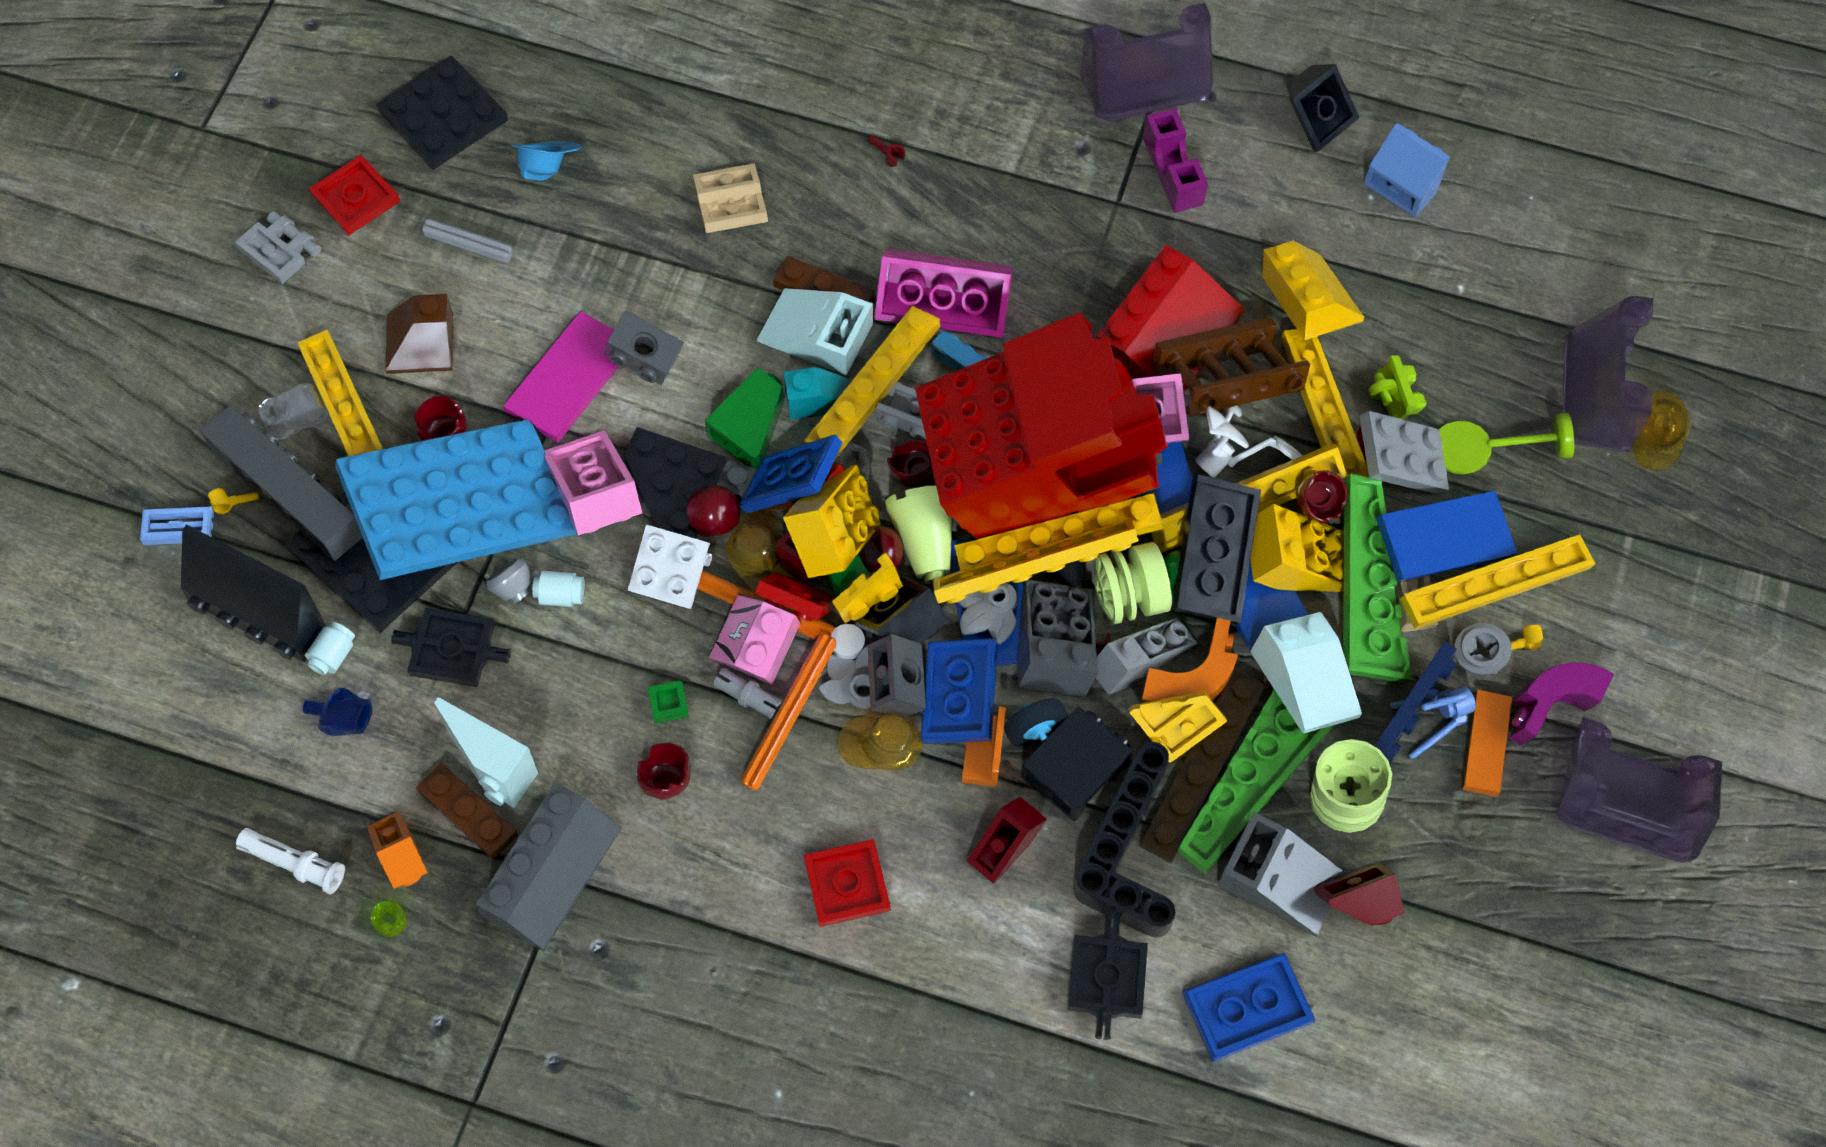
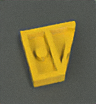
(866, 591)
(1178, 720)

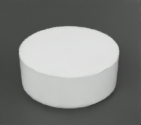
(849, 641)

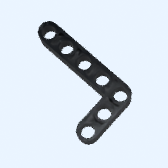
(1118, 841)

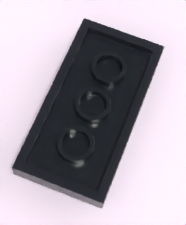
(1216, 549)

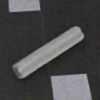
(468, 240)

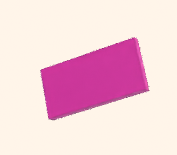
(564, 379)

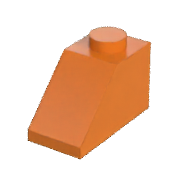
(397, 850)

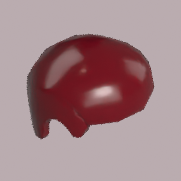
(439, 418)
(911, 464)
(1322, 496)
(713, 511)
(884, 542)
(664, 771)

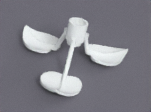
(1220, 452)

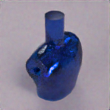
(342, 713)

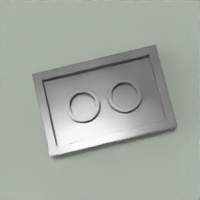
(1404, 453)

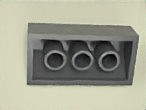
(548, 867)

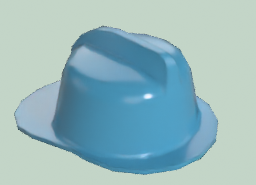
(542, 159)

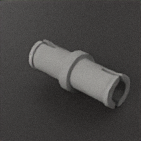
(747, 693)

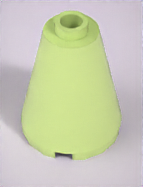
(923, 531)

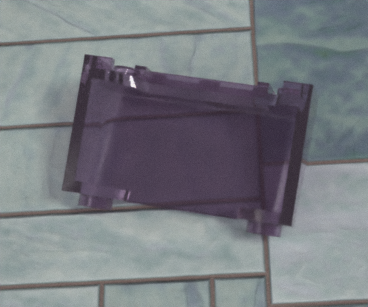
(1149, 70)
(1601, 403)
(1639, 800)

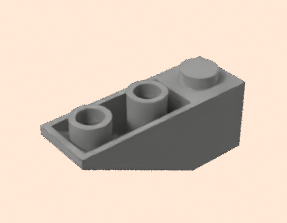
(1129, 658)

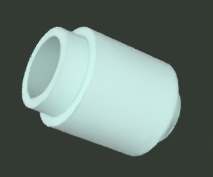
(559, 588)
(330, 648)

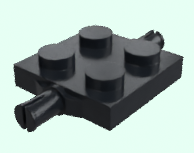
(451, 647)
(1107, 976)

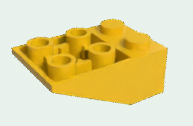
(833, 523)
(1297, 552)

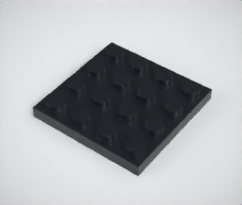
(358, 583)

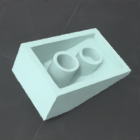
(1308, 671)
(497, 761)

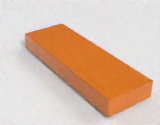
(1487, 743)

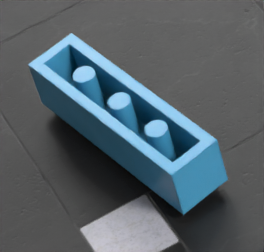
(954, 352)

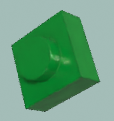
(668, 702)

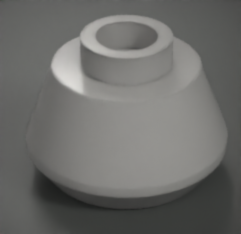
(510, 581)

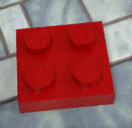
(354, 195)
(805, 600)
(847, 883)

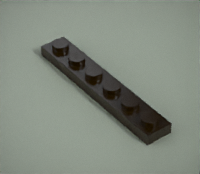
(1202, 769)

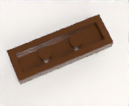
(803, 276)
(467, 811)

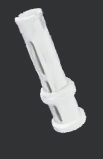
(304, 865)

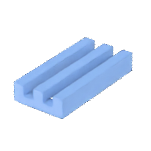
(172, 531)

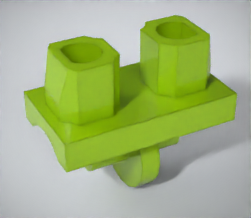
(1394, 389)

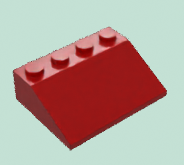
(1165, 304)

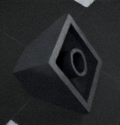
(1322, 104)
(909, 614)

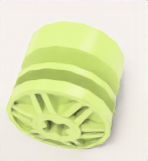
(1139, 581)
(1351, 767)

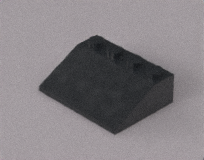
(248, 595)

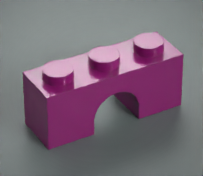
(1180, 177)

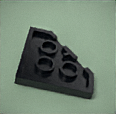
(668, 476)

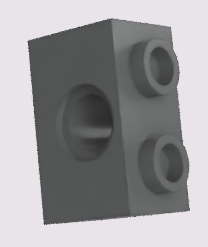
(636, 332)
(896, 676)

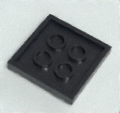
(442, 112)

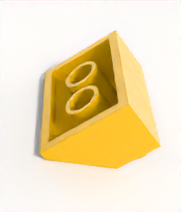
(1308, 290)

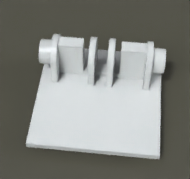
(669, 566)

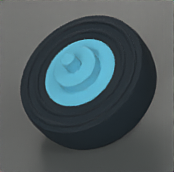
(1035, 721)

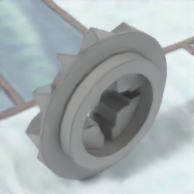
(1488, 636)

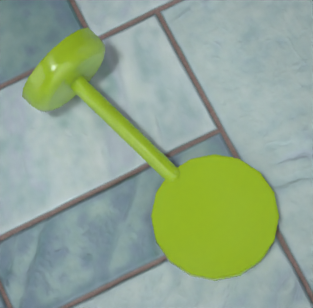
(1468, 446)

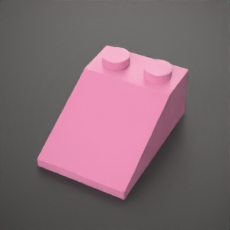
(593, 482)

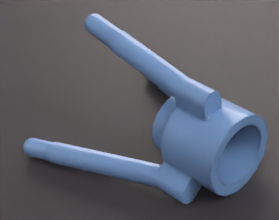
(1452, 704)

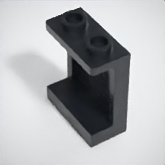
(1076, 762)

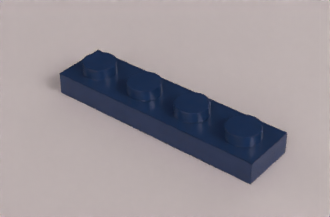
(1423, 692)

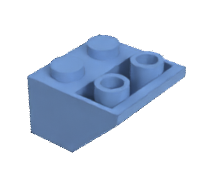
(1407, 170)

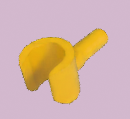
(222, 503)
(1531, 638)

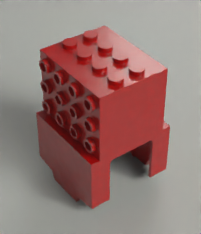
(1039, 431)

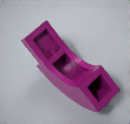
(1566, 683)

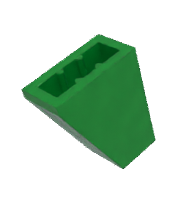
(748, 418)

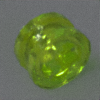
(386, 929)

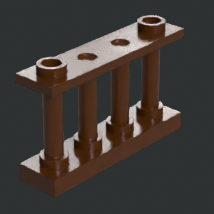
(1225, 344)

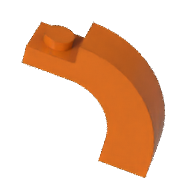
(1208, 677)

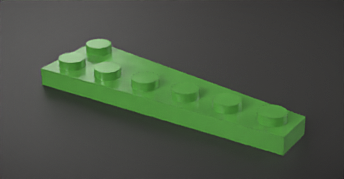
(1370, 609)
(1253, 777)

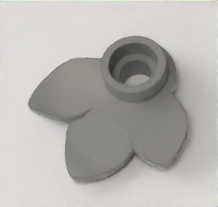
(985, 613)
(847, 679)

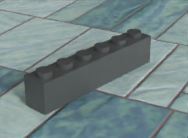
(283, 482)

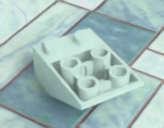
(819, 327)

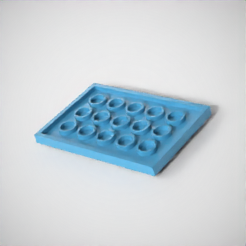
(454, 498)

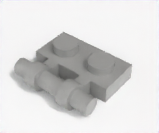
(273, 254)

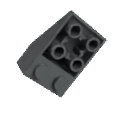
(1056, 639)
(1279, 874)

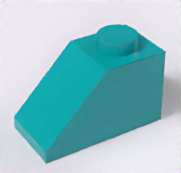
(812, 391)

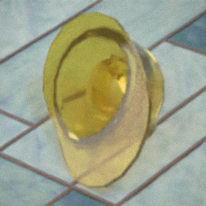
(1664, 433)
(754, 554)
(880, 742)

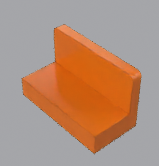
(983, 758)

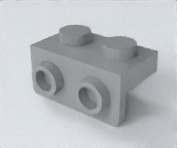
(901, 411)

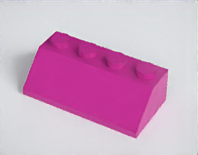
(958, 291)

